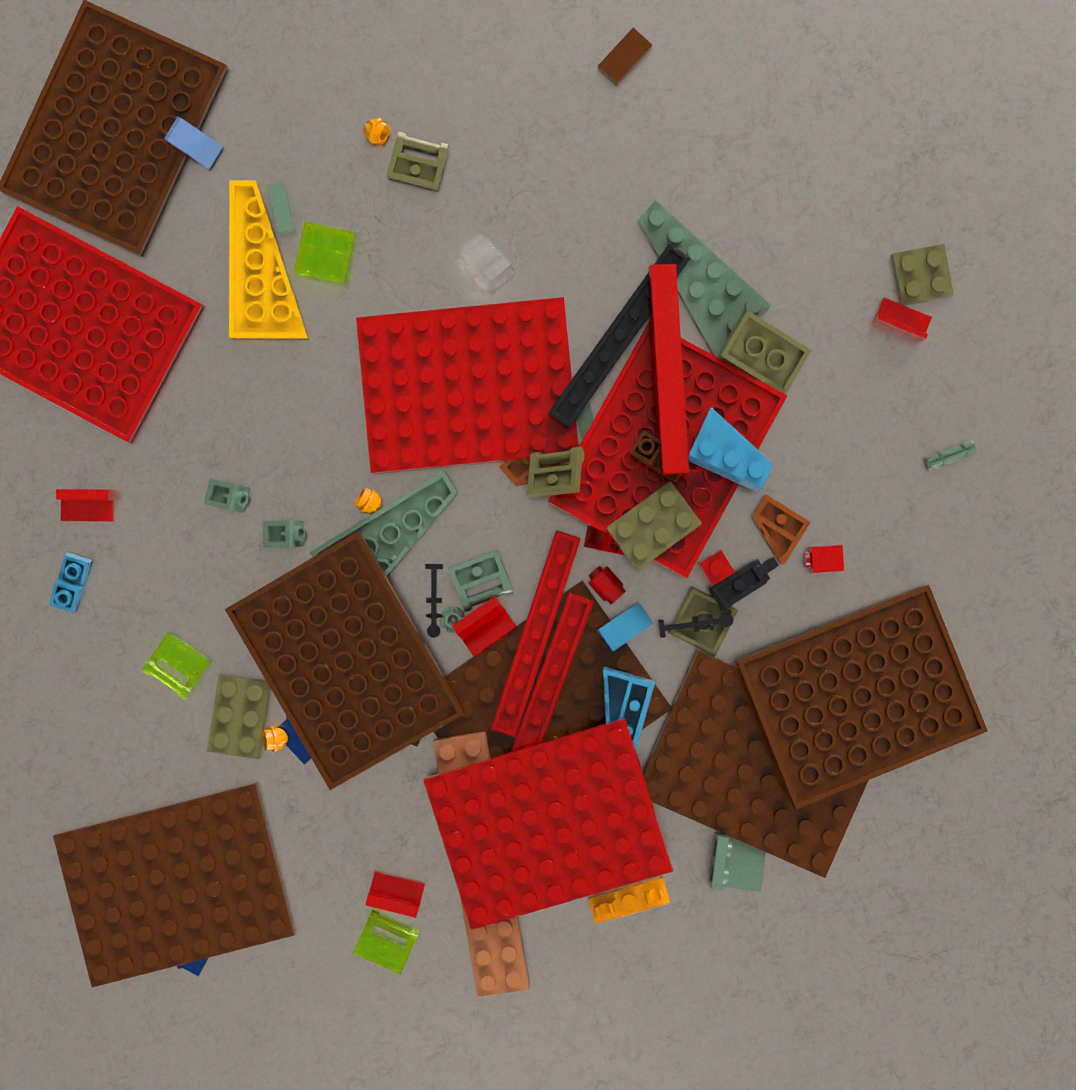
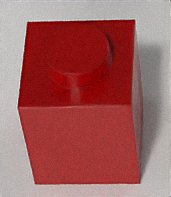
(824, 559)
(715, 567)

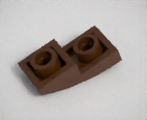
(648, 452)

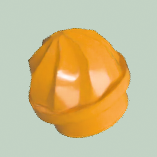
(376, 131)
(368, 501)
(274, 739)

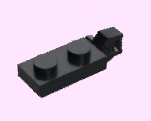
(742, 582)

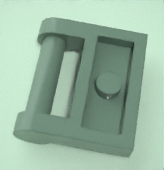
(477, 572)

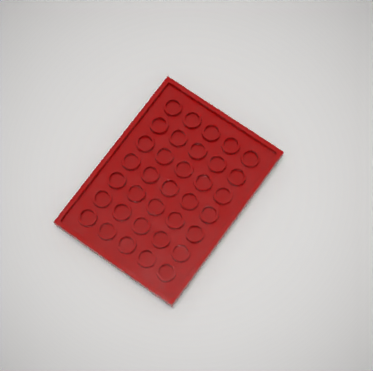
(85, 325)
(464, 384)
(617, 481)
(548, 824)

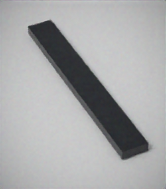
(611, 345)

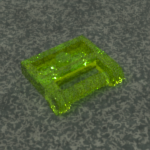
(181, 658)
(382, 949)

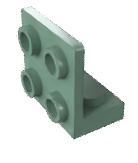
(735, 864)

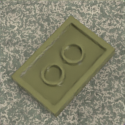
(764, 352)
(653, 526)
(239, 716)

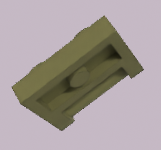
(417, 169)
(555, 479)

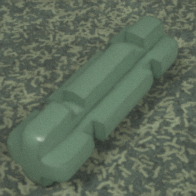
(950, 455)

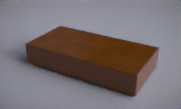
(625, 56)

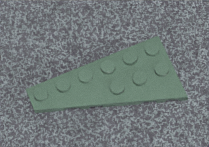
(706, 284)
(400, 523)

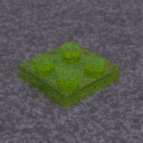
(324, 253)

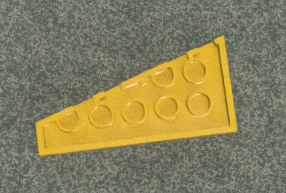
(259, 286)

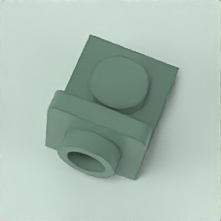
(227, 495)
(283, 533)

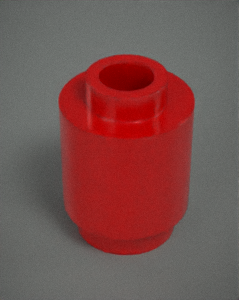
(606, 584)

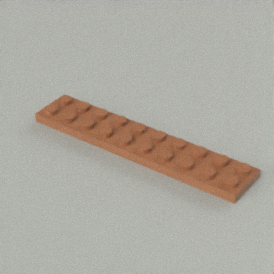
(498, 947)

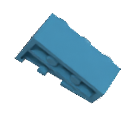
(729, 454)
(627, 698)

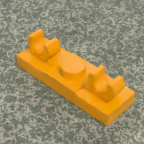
(628, 900)

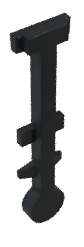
(725, 620)
(433, 630)

